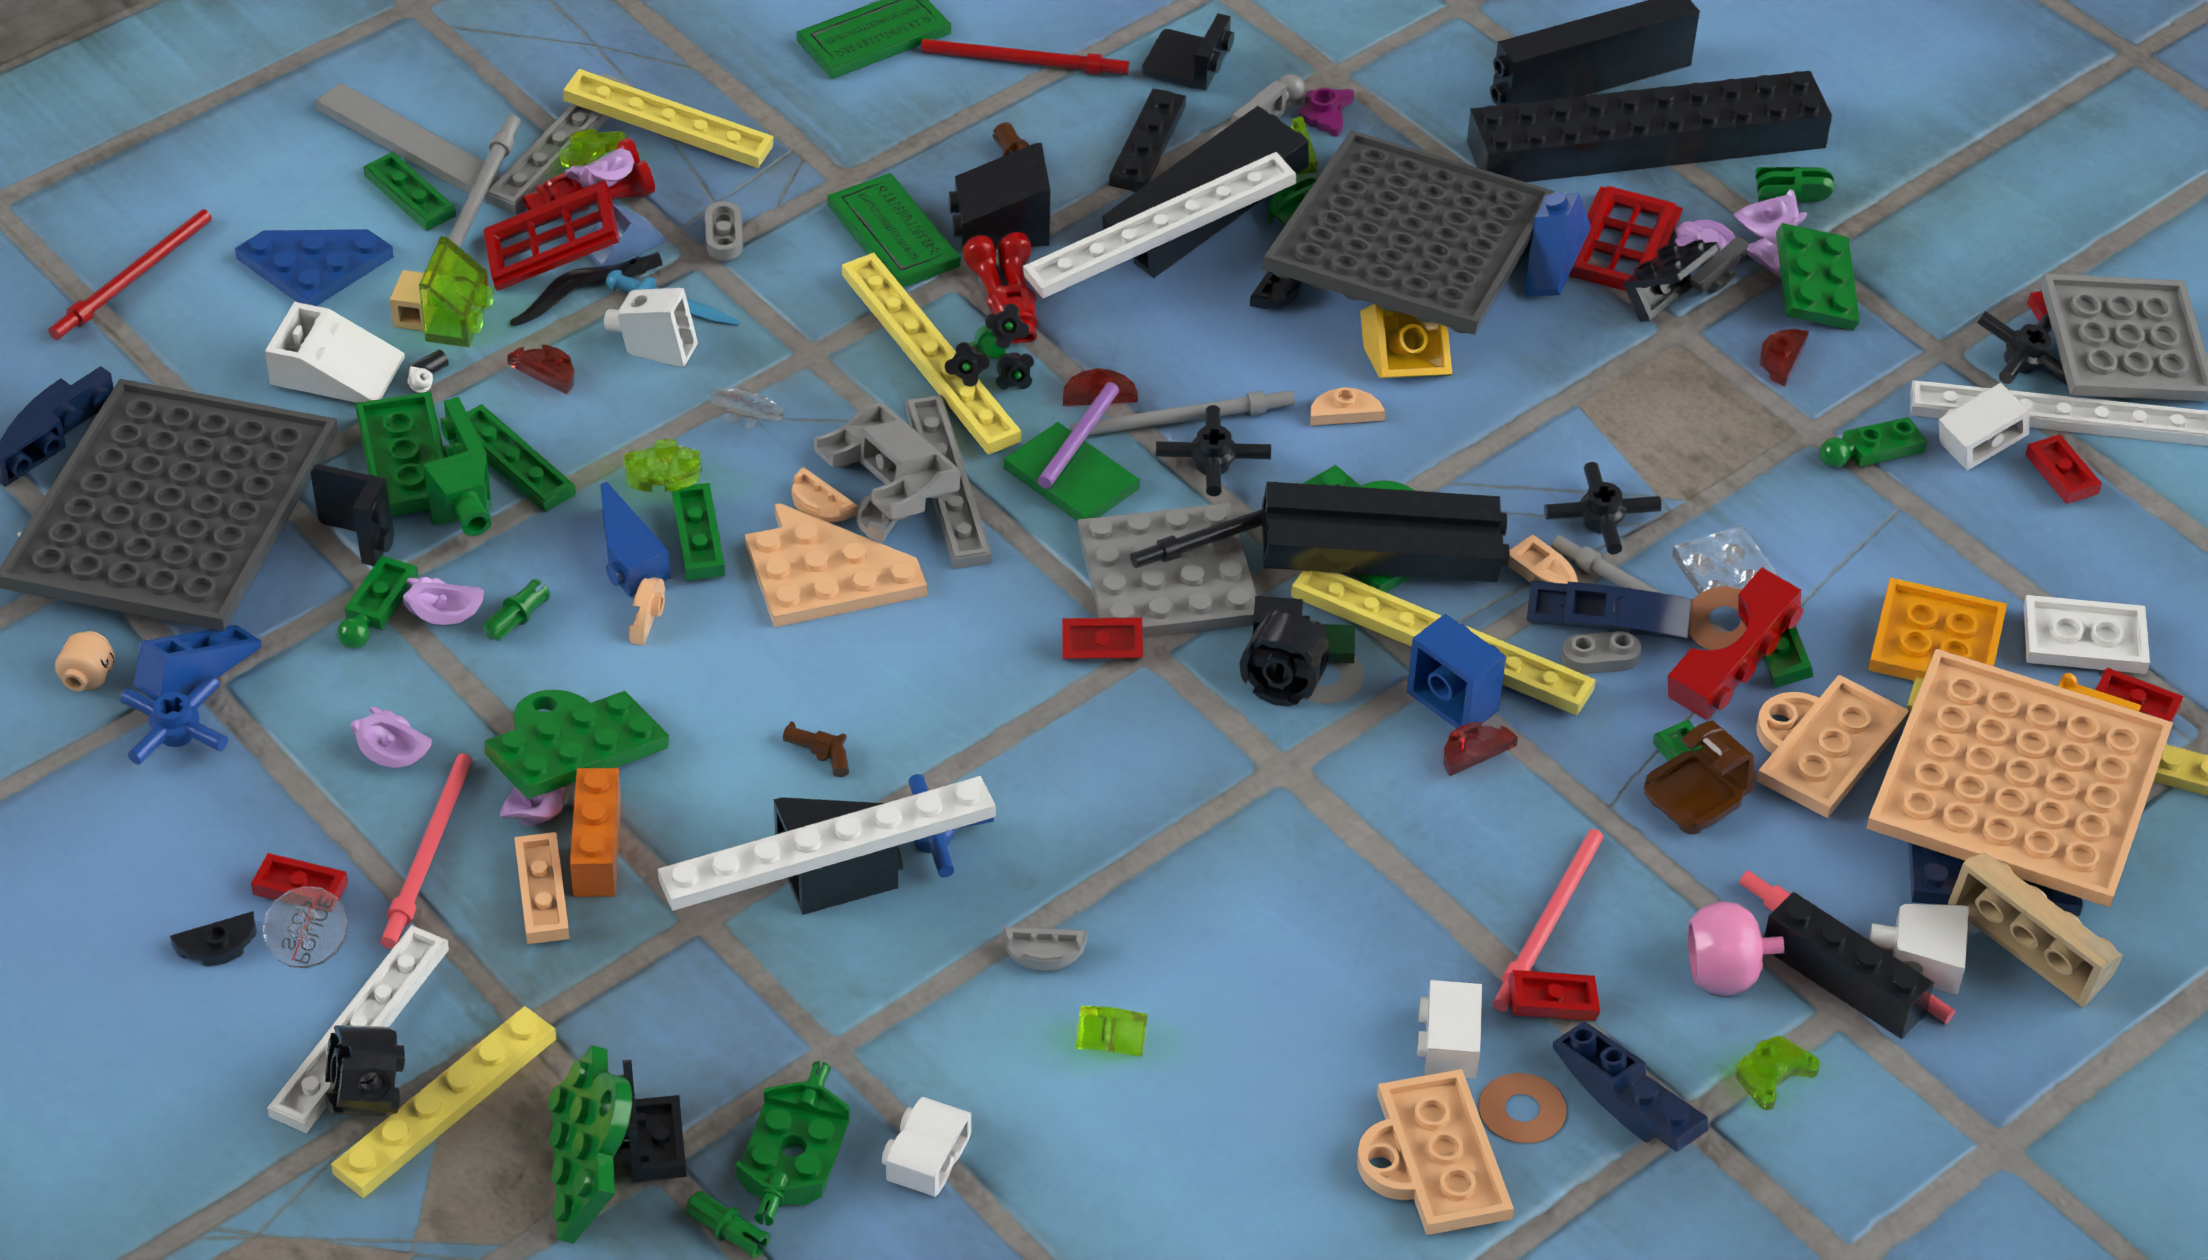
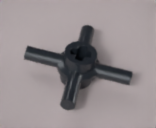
(2025, 347)
(1213, 450)
(1602, 508)

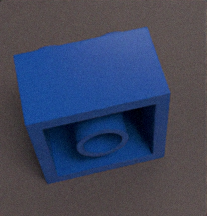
(1455, 673)

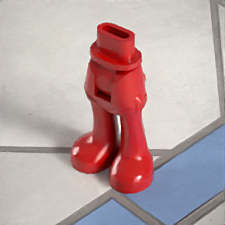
(635, 184)
(1011, 256)

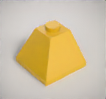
(1404, 345)

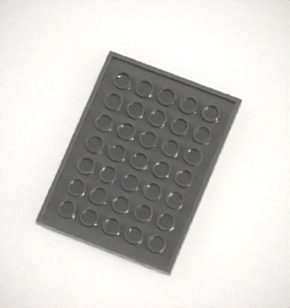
(1408, 232)
(168, 504)

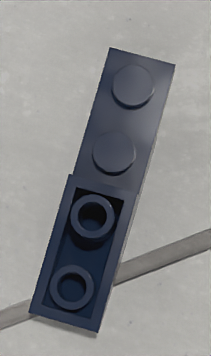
(41, 425)
(1609, 608)
(1622, 1087)

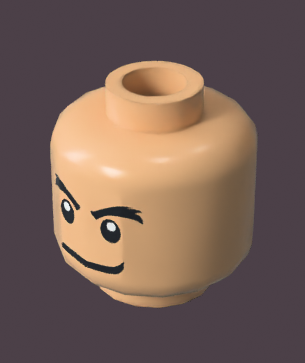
(85, 661)

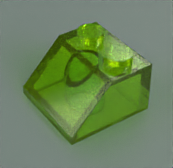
(453, 295)

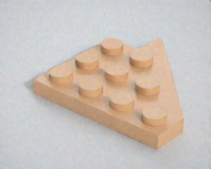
(825, 571)

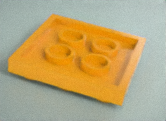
(1928, 618)

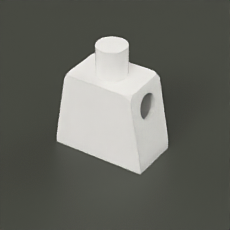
(655, 325)
(1929, 941)

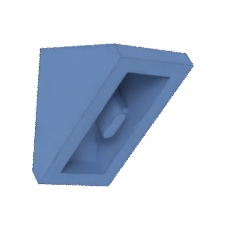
(635, 237)

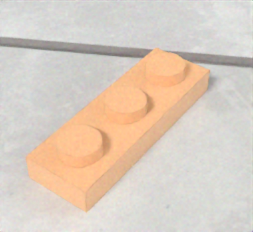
(541, 888)

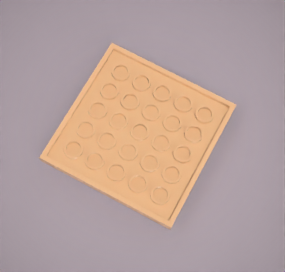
(2021, 775)

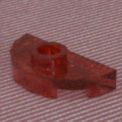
(1782, 352)
(546, 365)
(1087, 385)
(1475, 744)

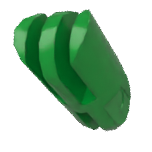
(1808, 183)

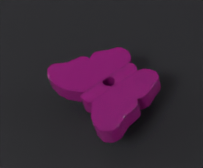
(1325, 109)

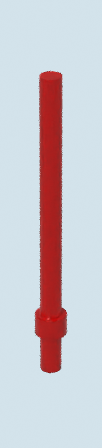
(1092, 63)
(83, 311)

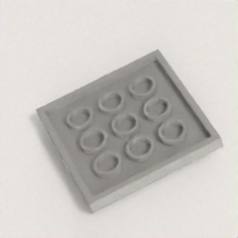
(2127, 337)
(1190, 594)

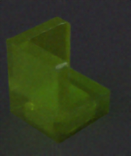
(1111, 1030)

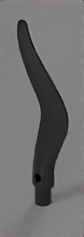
(584, 277)

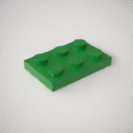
(1817, 276)

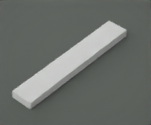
(374, 1005)

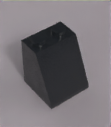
(1004, 198)
(843, 880)

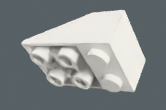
(330, 356)

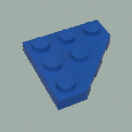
(313, 262)

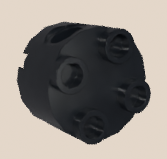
(1285, 658)
(363, 1070)

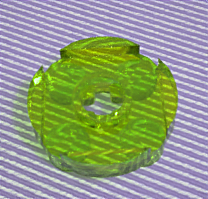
(663, 465)

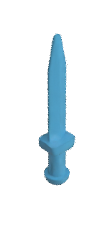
(616, 280)

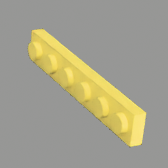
(668, 118)
(443, 1102)

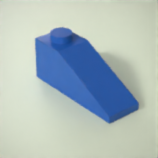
(1556, 243)
(630, 545)
(186, 659)

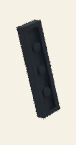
(1147, 140)

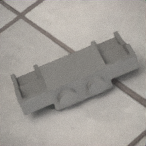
(895, 455)

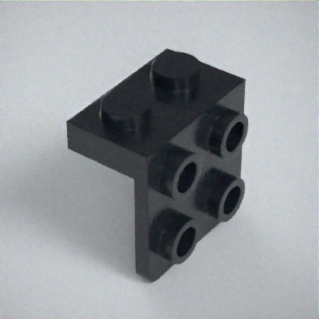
(1189, 57)
(1666, 277)
(355, 504)
(653, 1136)

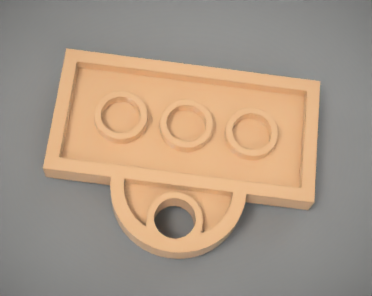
(1825, 741)
(1435, 1154)

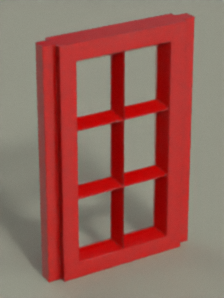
(1598, 214)
(557, 256)

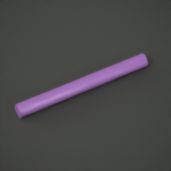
(1078, 435)

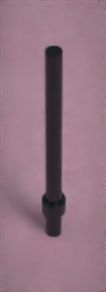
(1172, 547)

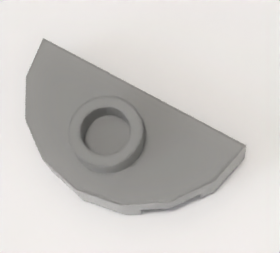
(873, 520)
(1044, 948)

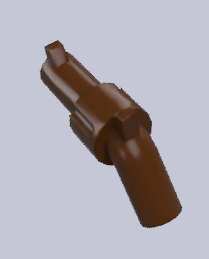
(822, 744)

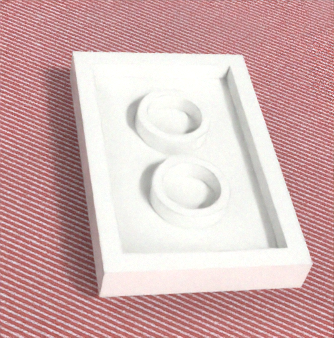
(2086, 634)

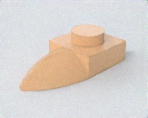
(1538, 561)

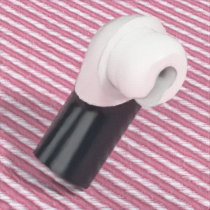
(421, 371)

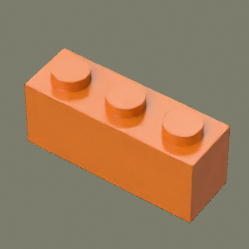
(595, 832)

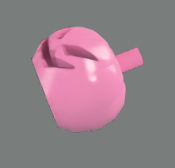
(1727, 948)

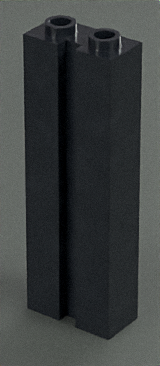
(1595, 52)
(1236, 146)
(1383, 532)

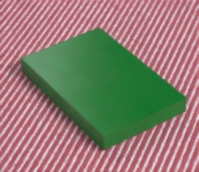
(1087, 484)

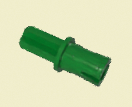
(516, 610)
(727, 1223)

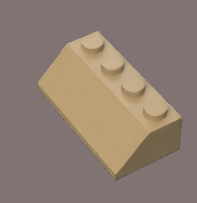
(2034, 928)

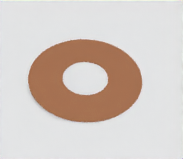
(1702, 606)
(1544, 1126)

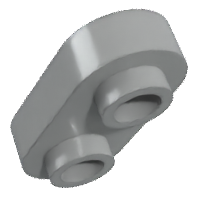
(723, 231)
(1601, 652)

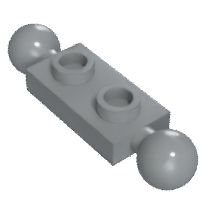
(1272, 98)

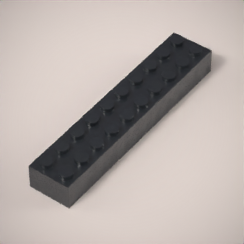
(1650, 127)

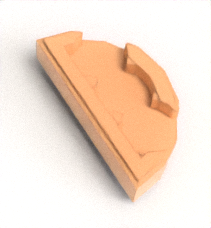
(1346, 406)
(820, 499)
(651, 601)

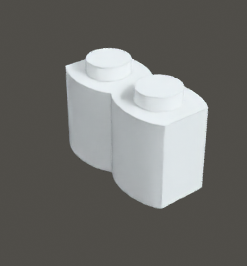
(927, 1146)

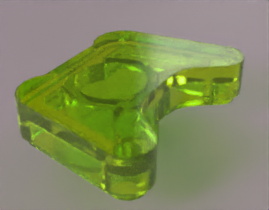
(589, 145)
(1772, 1064)

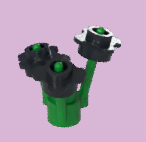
(991, 343)

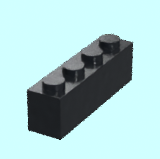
(1849, 965)

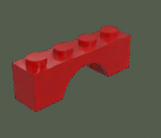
(1707, 677)

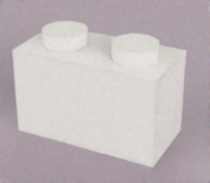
(1983, 426)
(1452, 1027)

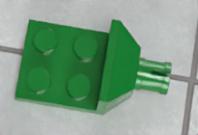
(460, 482)

